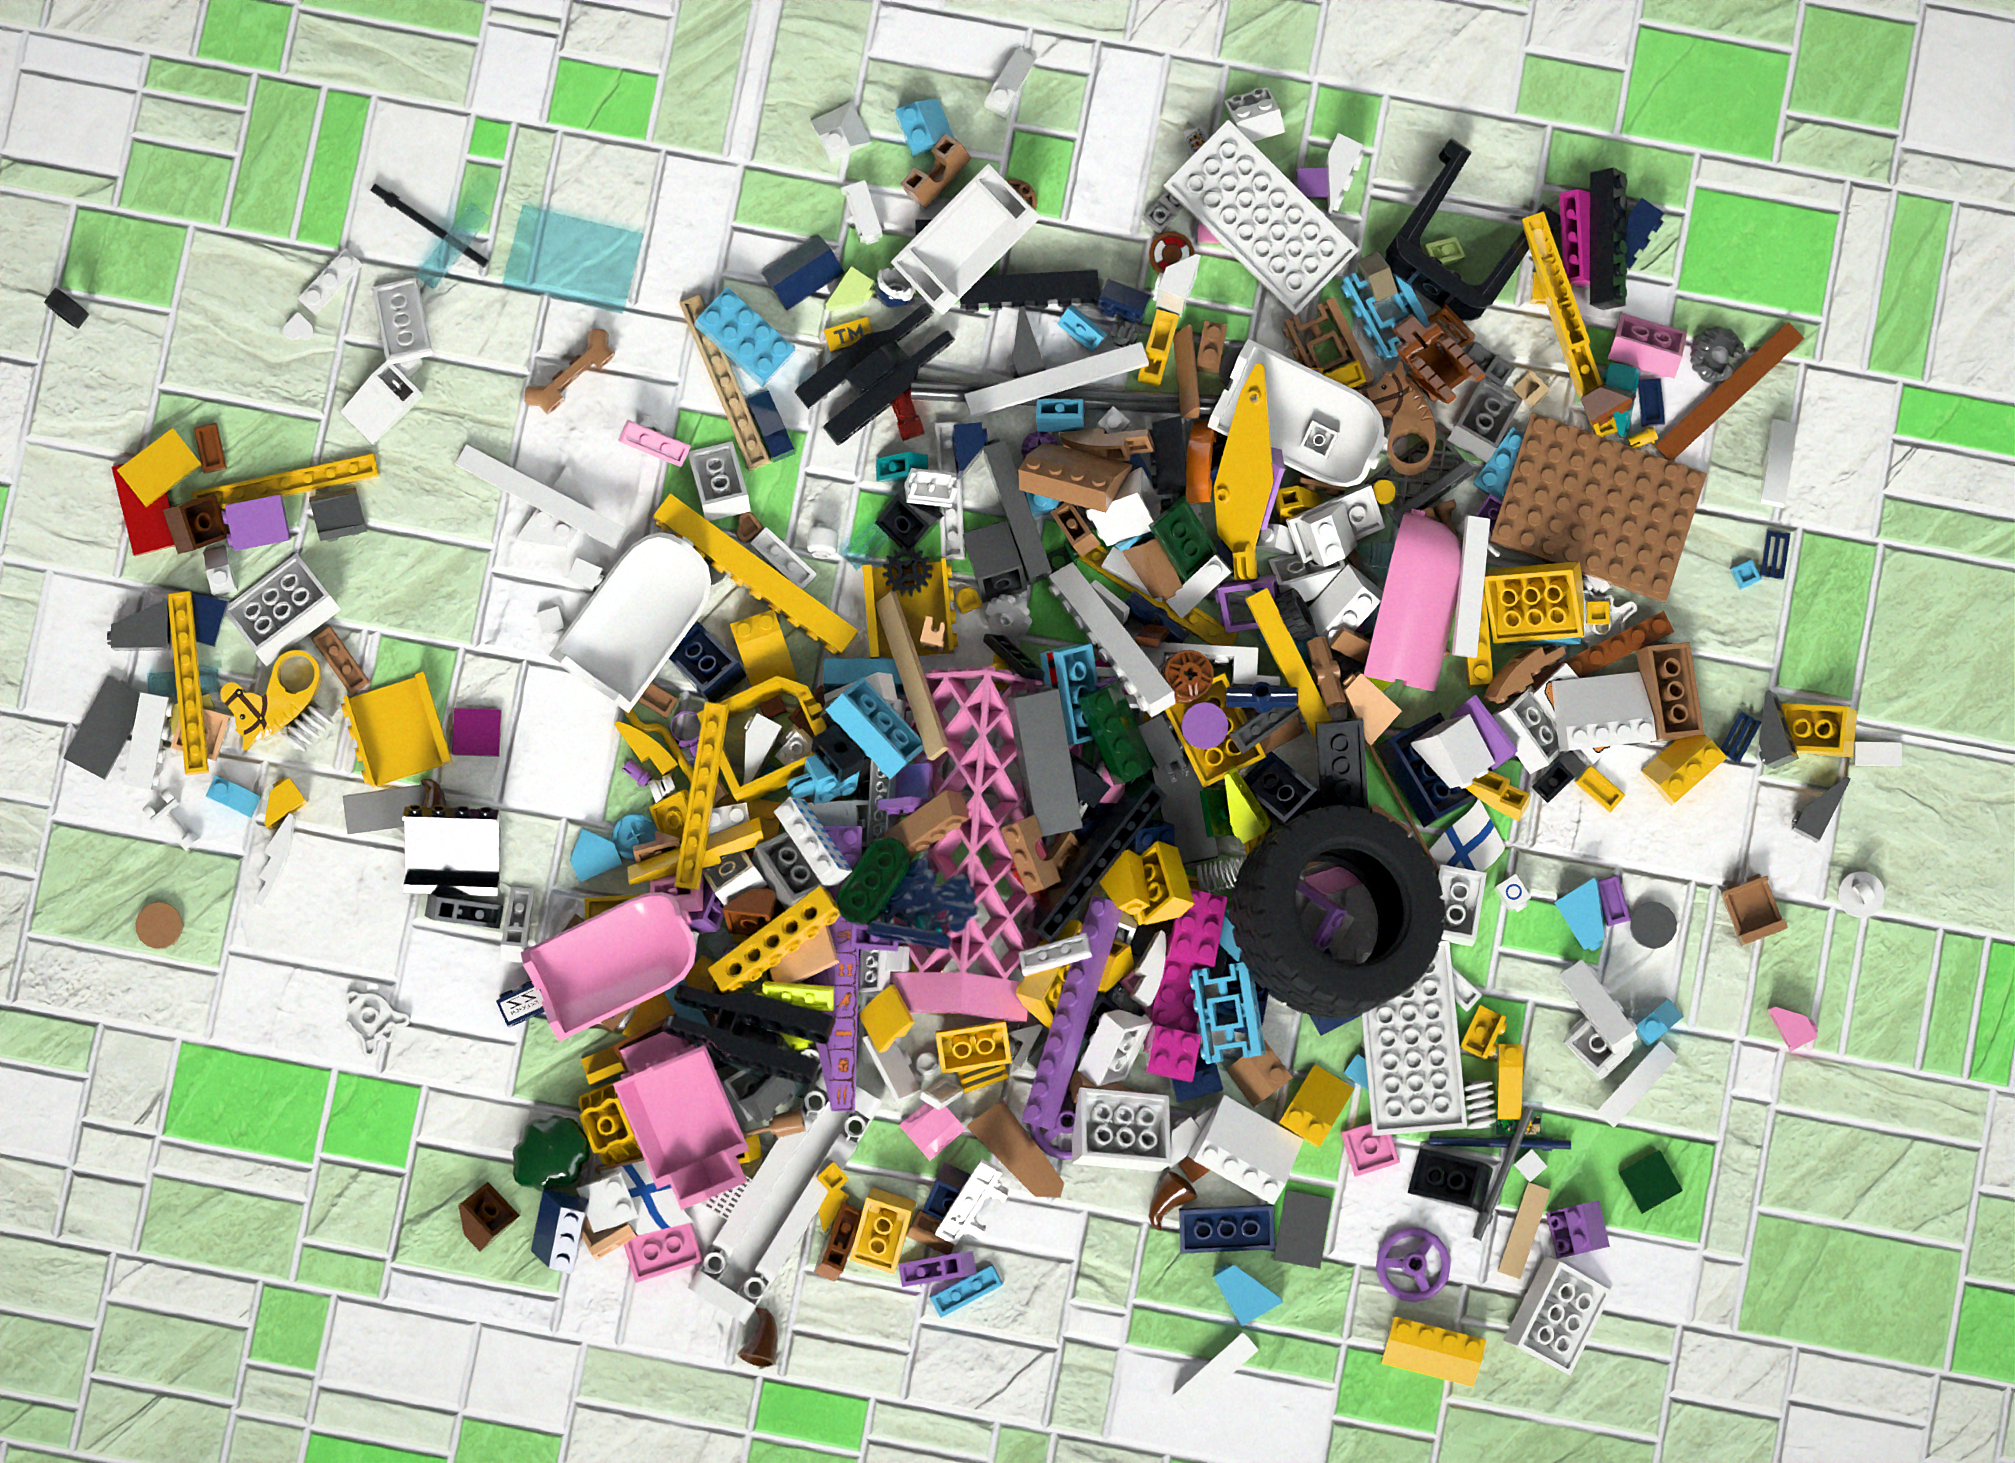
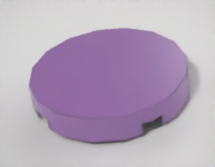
(1204, 725)

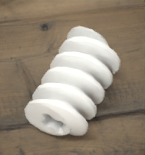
(307, 727)
(1479, 1105)

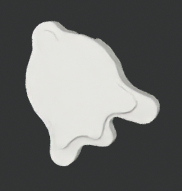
(1618, 615)
(371, 1019)

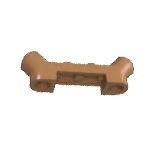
(597, 354)

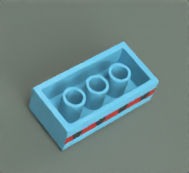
(1074, 674)

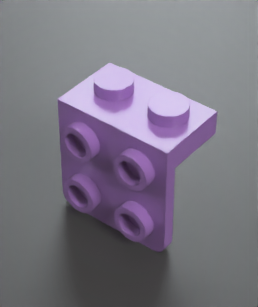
(912, 790)

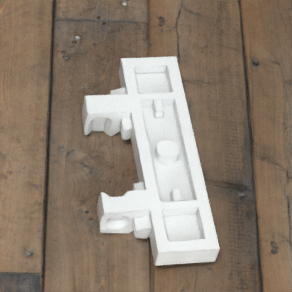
(961, 1216)

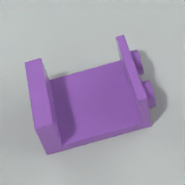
(256, 522)

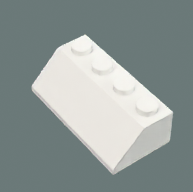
(1175, 285)

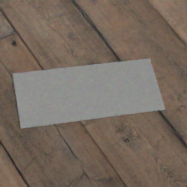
(380, 809)

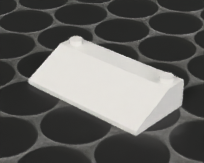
(965, 239)

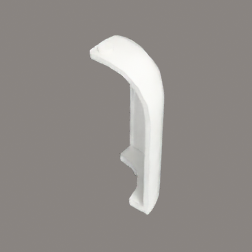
(1295, 400)
(636, 618)

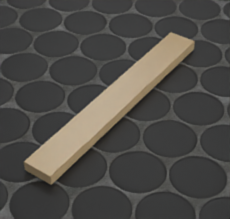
(726, 389)
(912, 676)

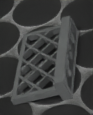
(1435, 489)

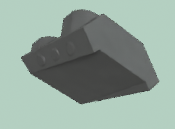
(338, 514)

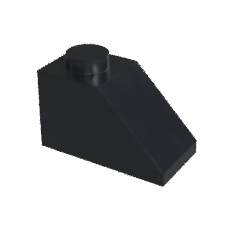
(1559, 776)

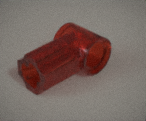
(908, 421)

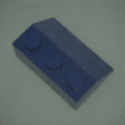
(559, 1230)

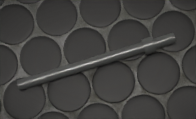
(1486, 1215)

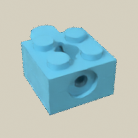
(820, 783)

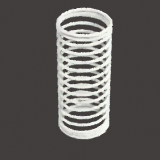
(1205, 883)

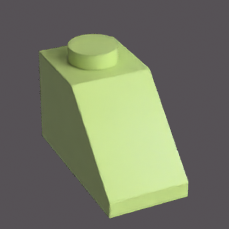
(851, 291)

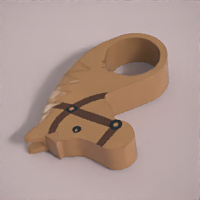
(1404, 403)

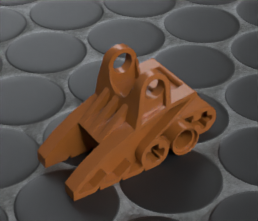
(1434, 367)

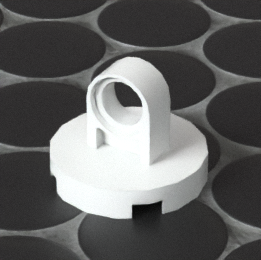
(1861, 894)

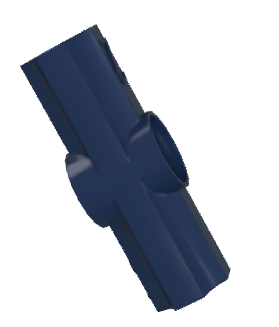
(1144, 610)
(1262, 697)

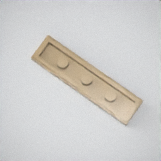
(1523, 1230)

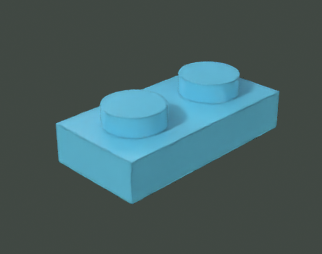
(1081, 328)

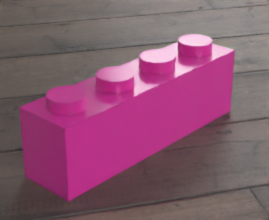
(1576, 236)

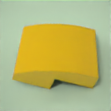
(886, 1018)

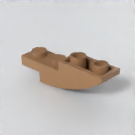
(1112, 446)
(1519, 671)

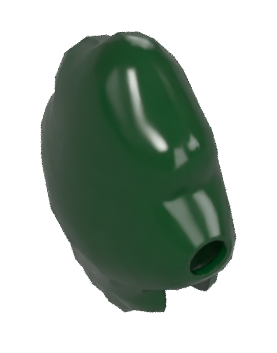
(550, 1153)

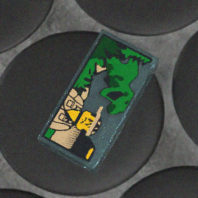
(1507, 1127)

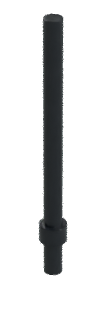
(392, 200)

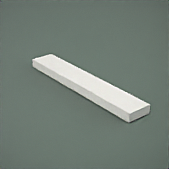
(952, 522)
(1471, 586)

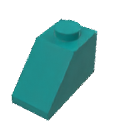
(898, 466)

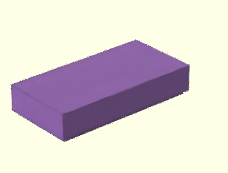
(1613, 901)

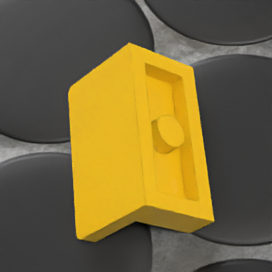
(602, 1066)

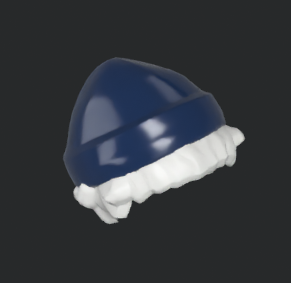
(893, 288)

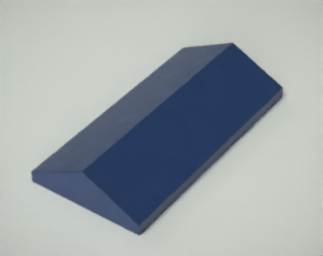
(1226, 1228)

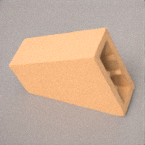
(1369, 703)

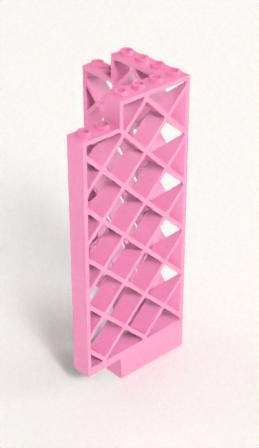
(979, 766)

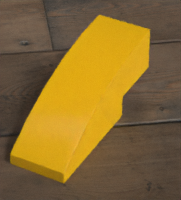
(1158, 347)
(647, 748)
(1498, 794)

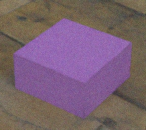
(1312, 182)
(1490, 510)

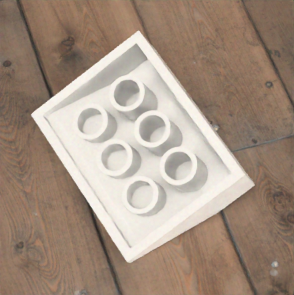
(281, 609)
(1602, 711)
(1121, 1130)
(1247, 1149)
(1557, 1315)

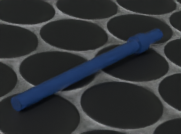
(1545, 1143)

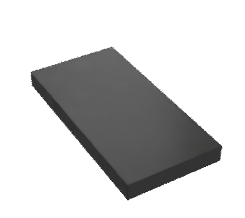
(105, 729)

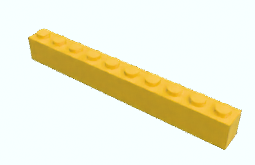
(756, 575)

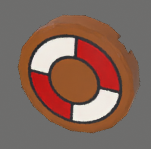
(1168, 250)

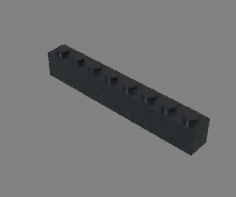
(1095, 859)

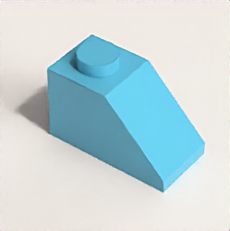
(233, 796)
(1658, 1022)

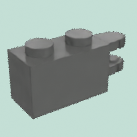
(1163, 746)

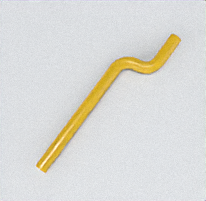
(669, 739)

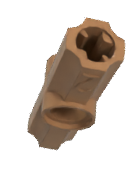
(1326, 672)

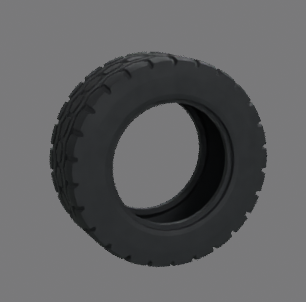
(1395, 877)

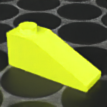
(1245, 812)

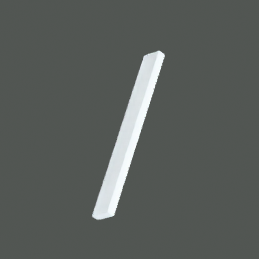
(1056, 379)
(540, 496)

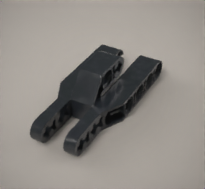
(867, 364)
(751, 1045)

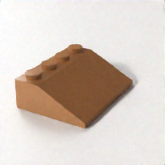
(1072, 476)

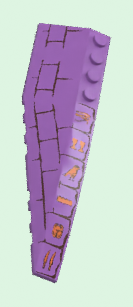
(840, 1052)

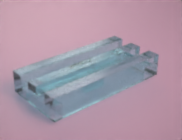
(851, 560)

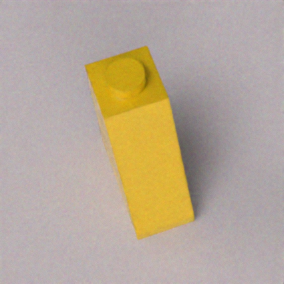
(1127, 883)

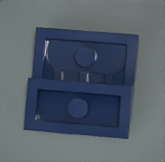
(208, 618)

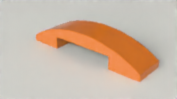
(1199, 462)

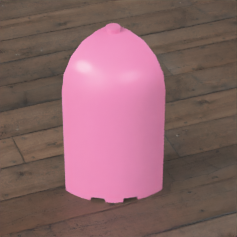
(1416, 604)
(611, 962)

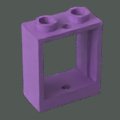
(1232, 586)

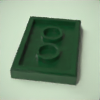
(1183, 539)

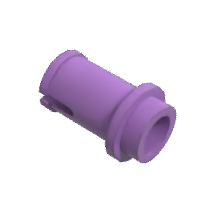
(637, 773)

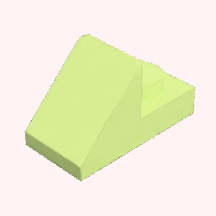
(1446, 250)

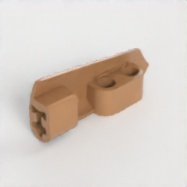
(1016, 1150)

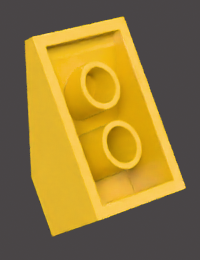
(763, 648)
(1821, 728)
(1316, 1106)
(883, 1230)

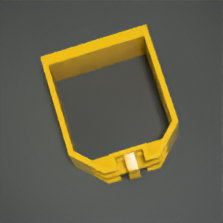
(751, 698)

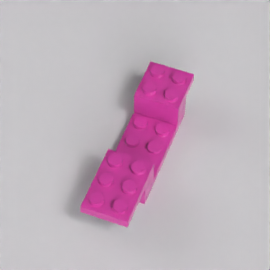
(1191, 946)

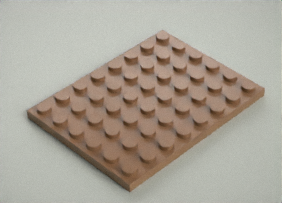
(1598, 506)

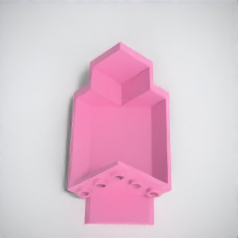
(681, 1118)

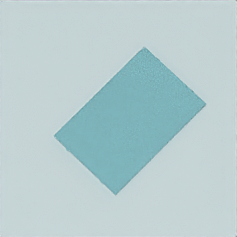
(572, 259)

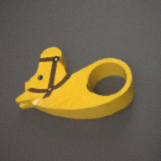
(268, 714)

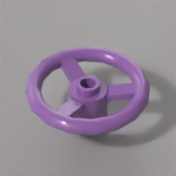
(1043, 1140)
(1419, 1256)

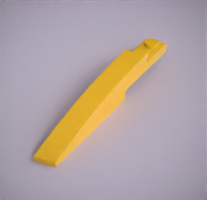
(1564, 312)

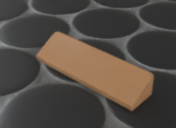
(1186, 373)

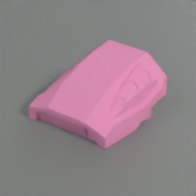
(932, 1129)

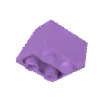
(1577, 1229)

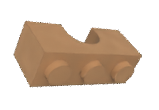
(949, 160)
(1021, 841)

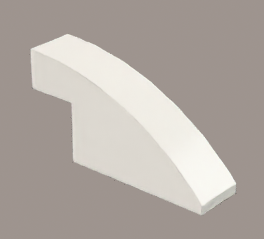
(1777, 463)

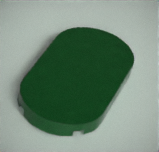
(873, 881)

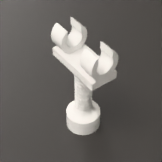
(188, 840)

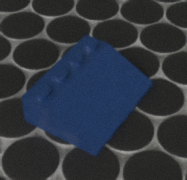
(1420, 784)

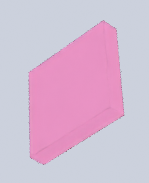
(1367, 1151)

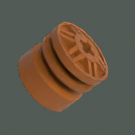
(1197, 666)

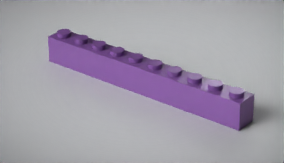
(1072, 1016)

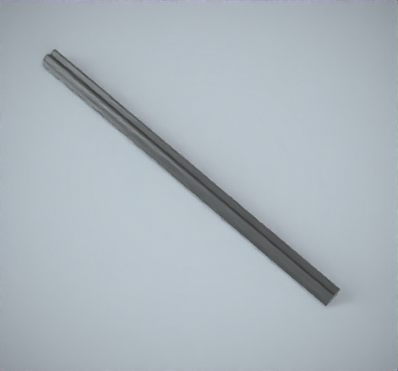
(1093, 398)

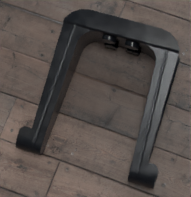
(1427, 273)

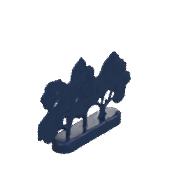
(919, 895)

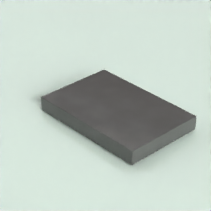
(1302, 1229)

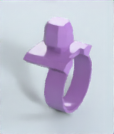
(683, 744)

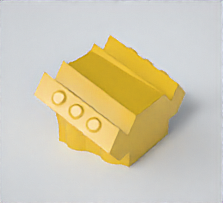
(608, 1126)

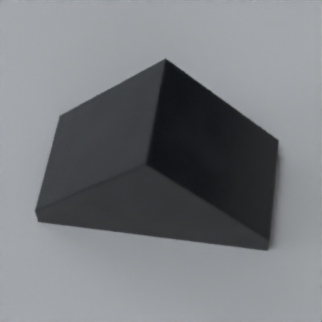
(1102, 1006)

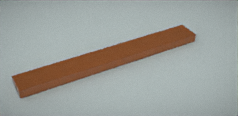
(1729, 392)

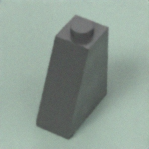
(142, 631)

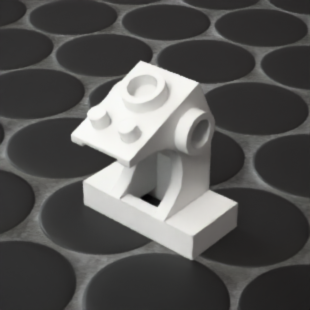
(795, 745)

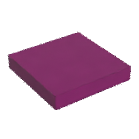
(476, 732)

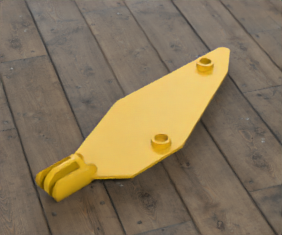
(1245, 476)

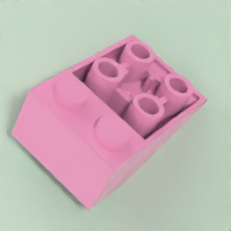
(687, 898)

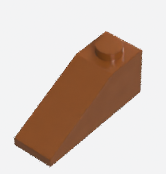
(838, 1243)

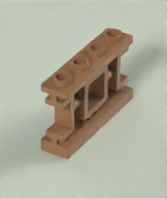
(1345, 344)

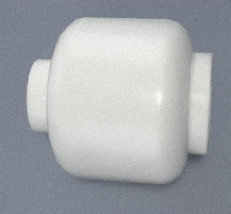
(822, 541)

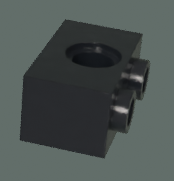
(839, 764)

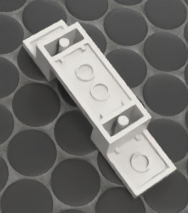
(1243, 661)

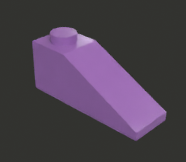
(712, 914)
(937, 1269)

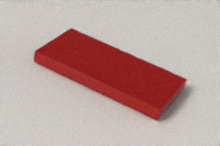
(145, 525)

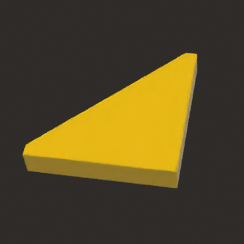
(830, 1207)

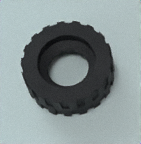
(1295, 615)

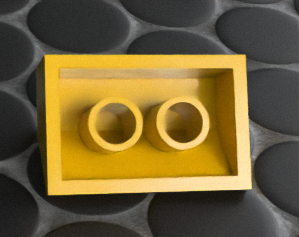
(1683, 766)
(1166, 884)
(973, 1046)

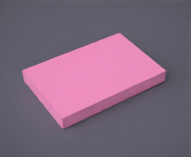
(663, 1252)

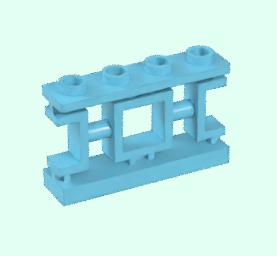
(1404, 299)
(1209, 1016)

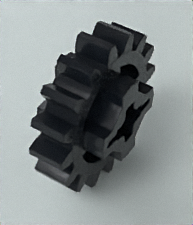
(915, 559)

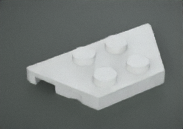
(548, 530)

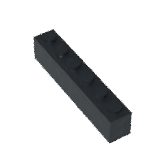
(1608, 239)
(1032, 289)

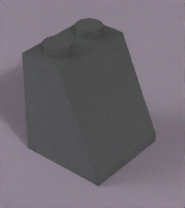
(995, 561)

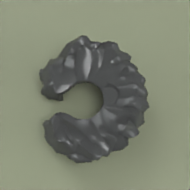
(1701, 350)

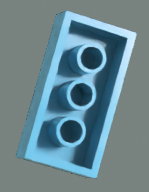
(744, 337)
(876, 727)

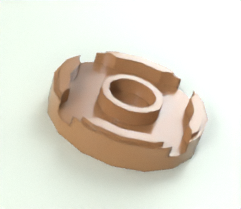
(159, 925)

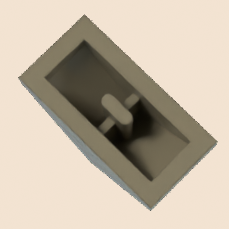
(1378, 276)

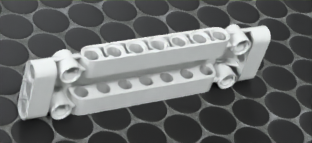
(780, 1204)

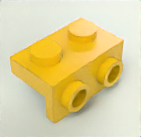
(1483, 1032)

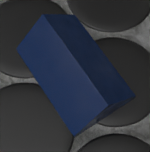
(803, 272)

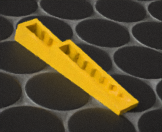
(734, 839)

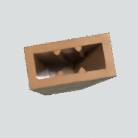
(1153, 568)

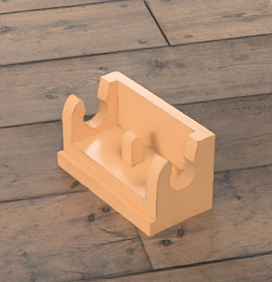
(932, 638)

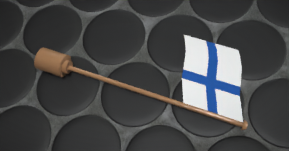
(1467, 844)
(659, 1207)

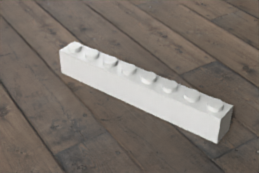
(1111, 639)

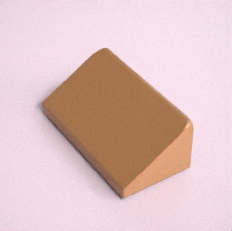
(924, 1230)

